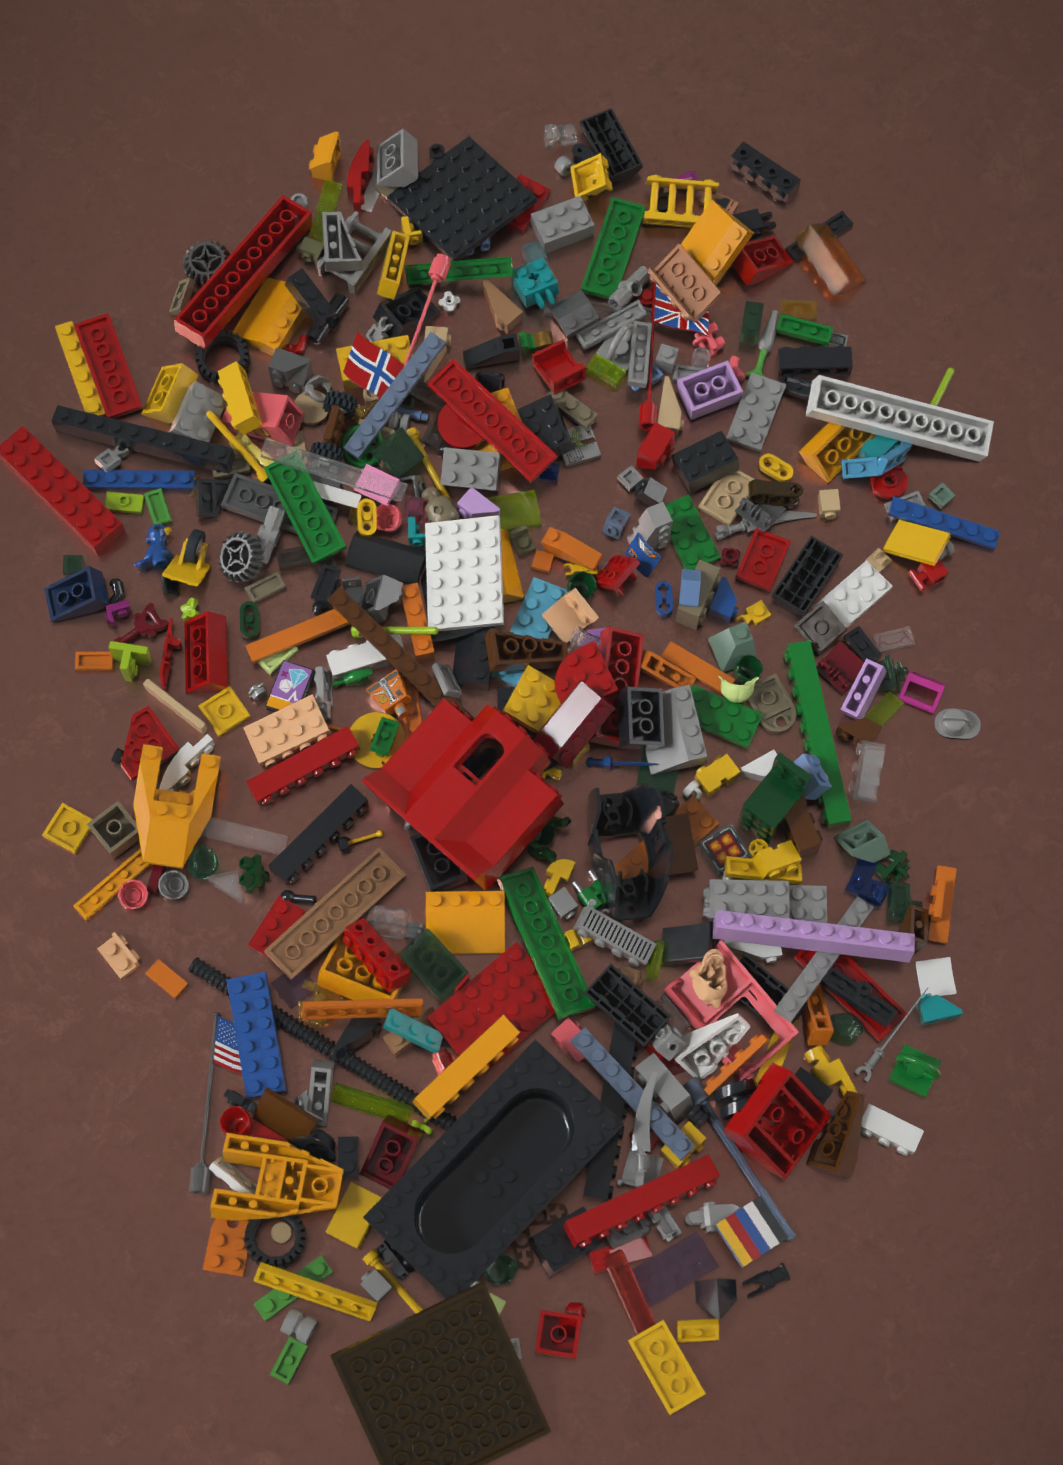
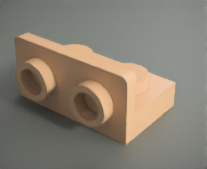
(119, 956)

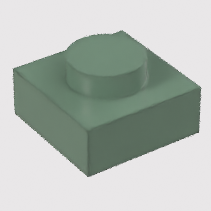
(941, 495)

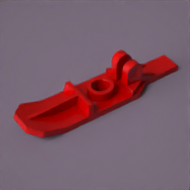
(169, 644)

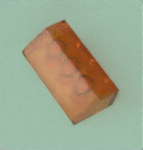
(829, 258)

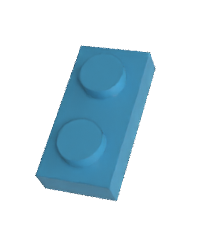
(860, 467)

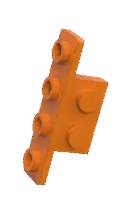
(941, 905)

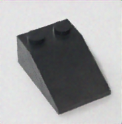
(405, 312)

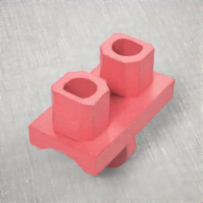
(712, 345)

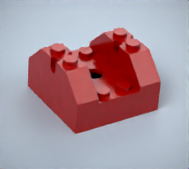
(797, 1118)

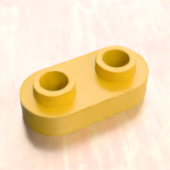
(777, 467)
(366, 518)

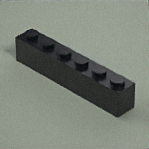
(318, 835)

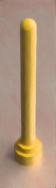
(414, 435)
(262, 475)
(373, 1259)

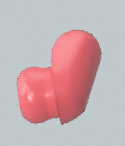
(734, 361)

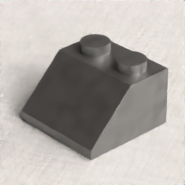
(574, 313)

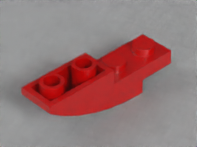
(358, 173)

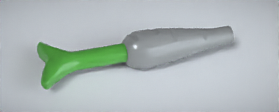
(765, 344)

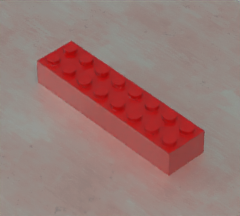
(61, 490)

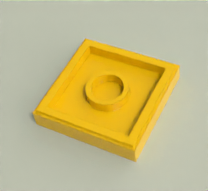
(224, 711)
(68, 828)

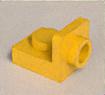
(408, 229)

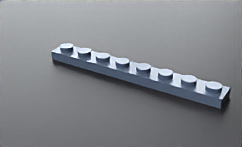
(394, 395)
(631, 1092)

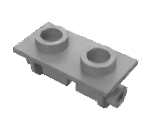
(666, 1224)

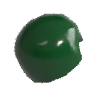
(584, 583)
(748, 668)

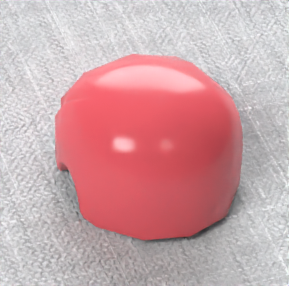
(388, 517)
(133, 894)

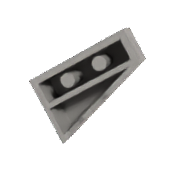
(338, 245)
(654, 526)
(667, 1090)

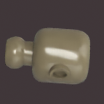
(439, 507)

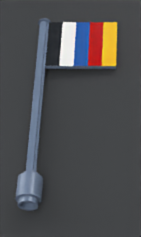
(756, 1225)

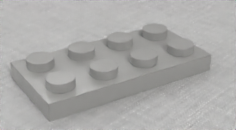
(756, 412)

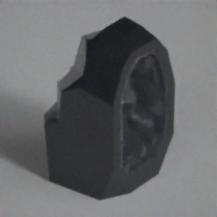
(491, 380)

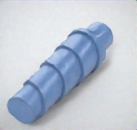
(415, 414)

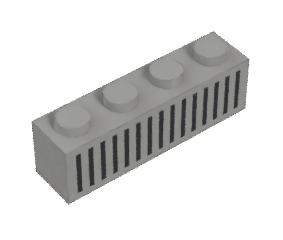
(614, 936)

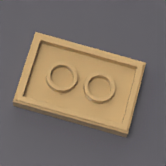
(725, 497)

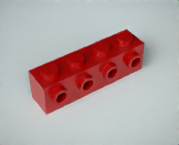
(376, 955)

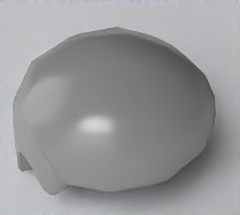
(173, 884)

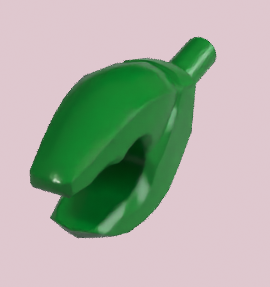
(354, 678)

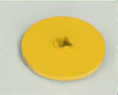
(364, 731)

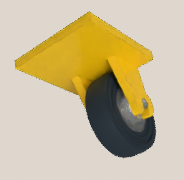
(190, 564)

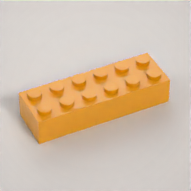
(468, 1065)

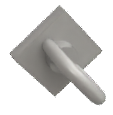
(618, 347)

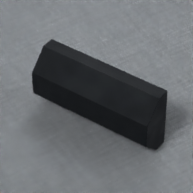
(610, 140)
(386, 557)
(806, 576)
(771, 985)
(627, 1005)

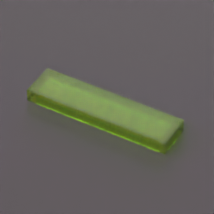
(327, 203)
(370, 1103)

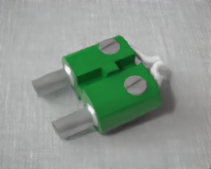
(592, 895)

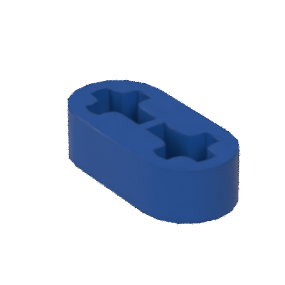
(659, 599)

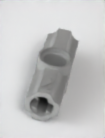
(629, 288)
(270, 531)

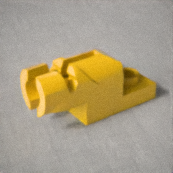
(829, 1072)

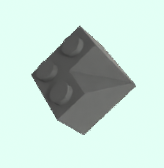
(290, 370)
(379, 595)

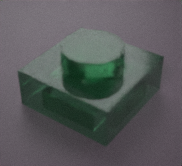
(72, 564)

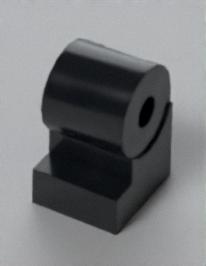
(581, 152)

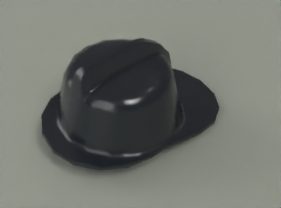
(318, 1144)

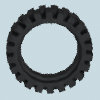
(225, 338)
(278, 1261)

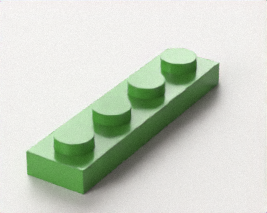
(278, 1300)

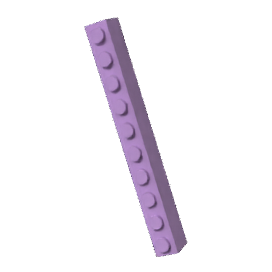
(813, 936)

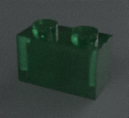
(751, 323)

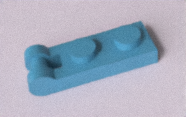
(893, 458)

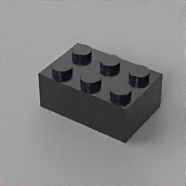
(547, 424)
(705, 462)
(640, 718)
(437, 869)
(555, 1247)

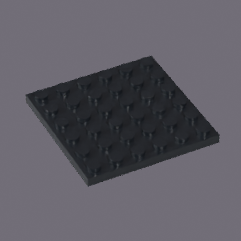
(462, 199)

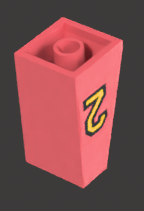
(278, 415)

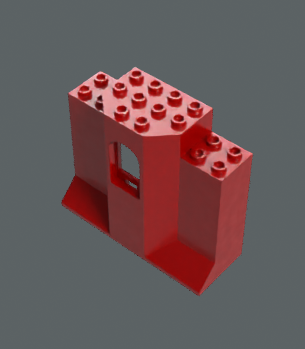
(474, 821)

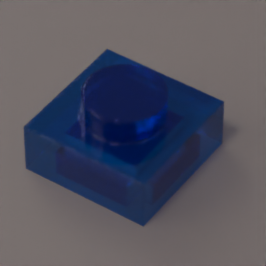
(550, 474)

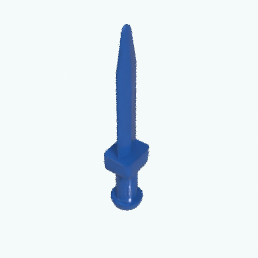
(608, 762)

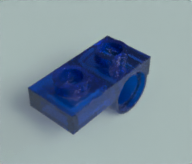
(870, 889)

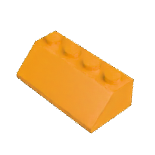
(831, 446)
(511, 582)

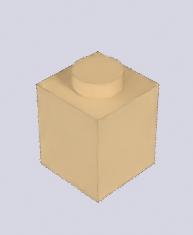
(829, 503)

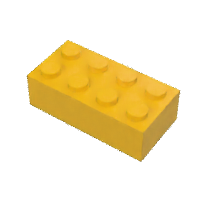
(396, 346)

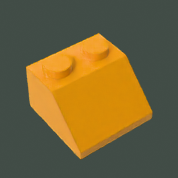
(326, 157)

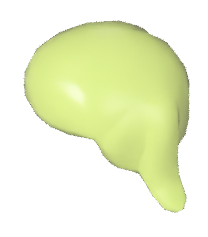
(737, 693)

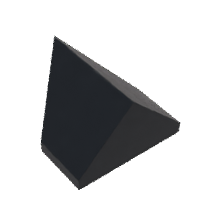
(716, 1295)

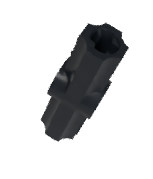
(339, 303)

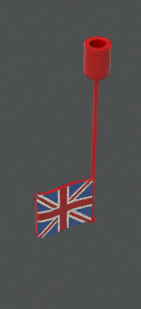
(667, 315)

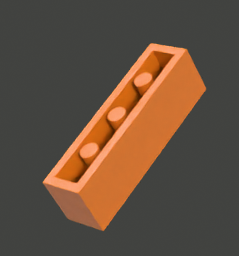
(416, 617)

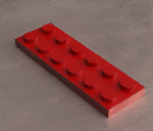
(108, 366)
(853, 971)

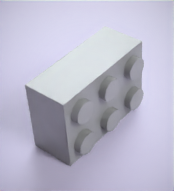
(562, 224)
(191, 415)
(471, 469)

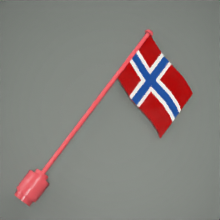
(376, 368)

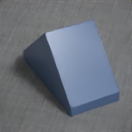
(690, 587)

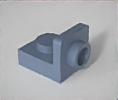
(616, 522)

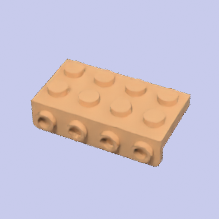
(287, 732)

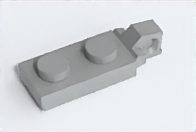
(324, 691)

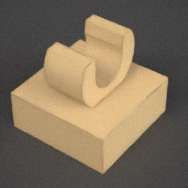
(879, 560)

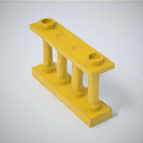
(671, 218)

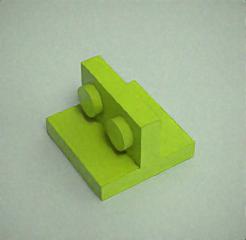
(130, 658)

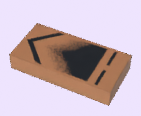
(725, 202)

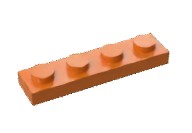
(742, 1057)

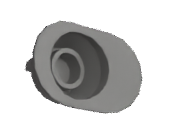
(957, 723)

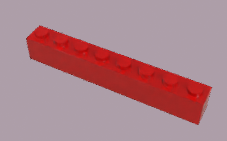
(641, 1201)

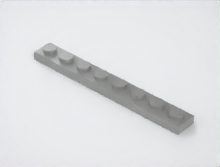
(819, 965)

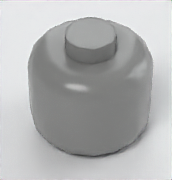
(563, 166)

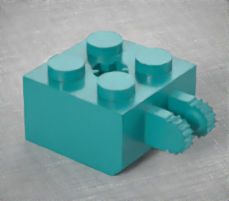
(535, 283)

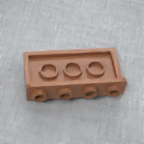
(685, 284)

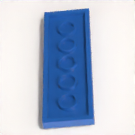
(256, 1034)

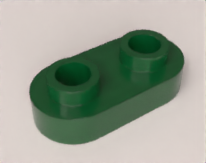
(249, 621)

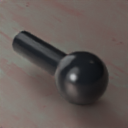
(289, 895)

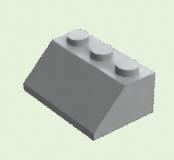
(397, 160)

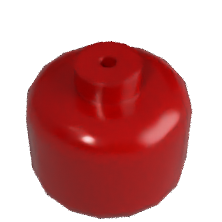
(576, 1308)

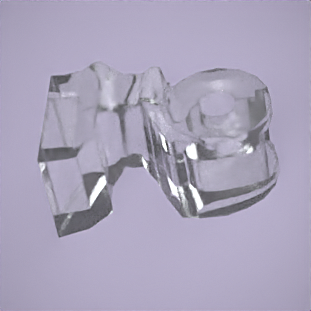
(565, 134)

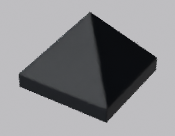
(169, 586)

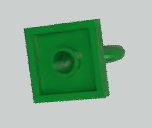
(915, 1071)

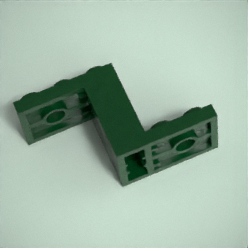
(774, 798)

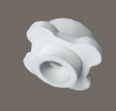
(449, 306)

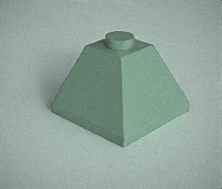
(731, 645)
(864, 842)

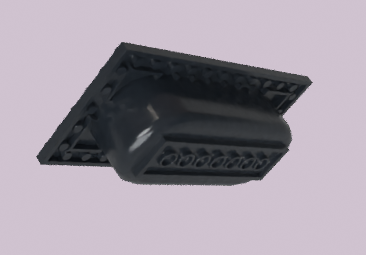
(493, 1171)

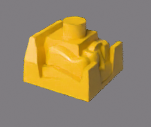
(591, 177)

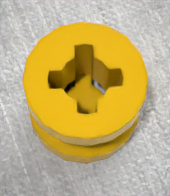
(757, 845)

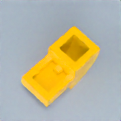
(559, 872)

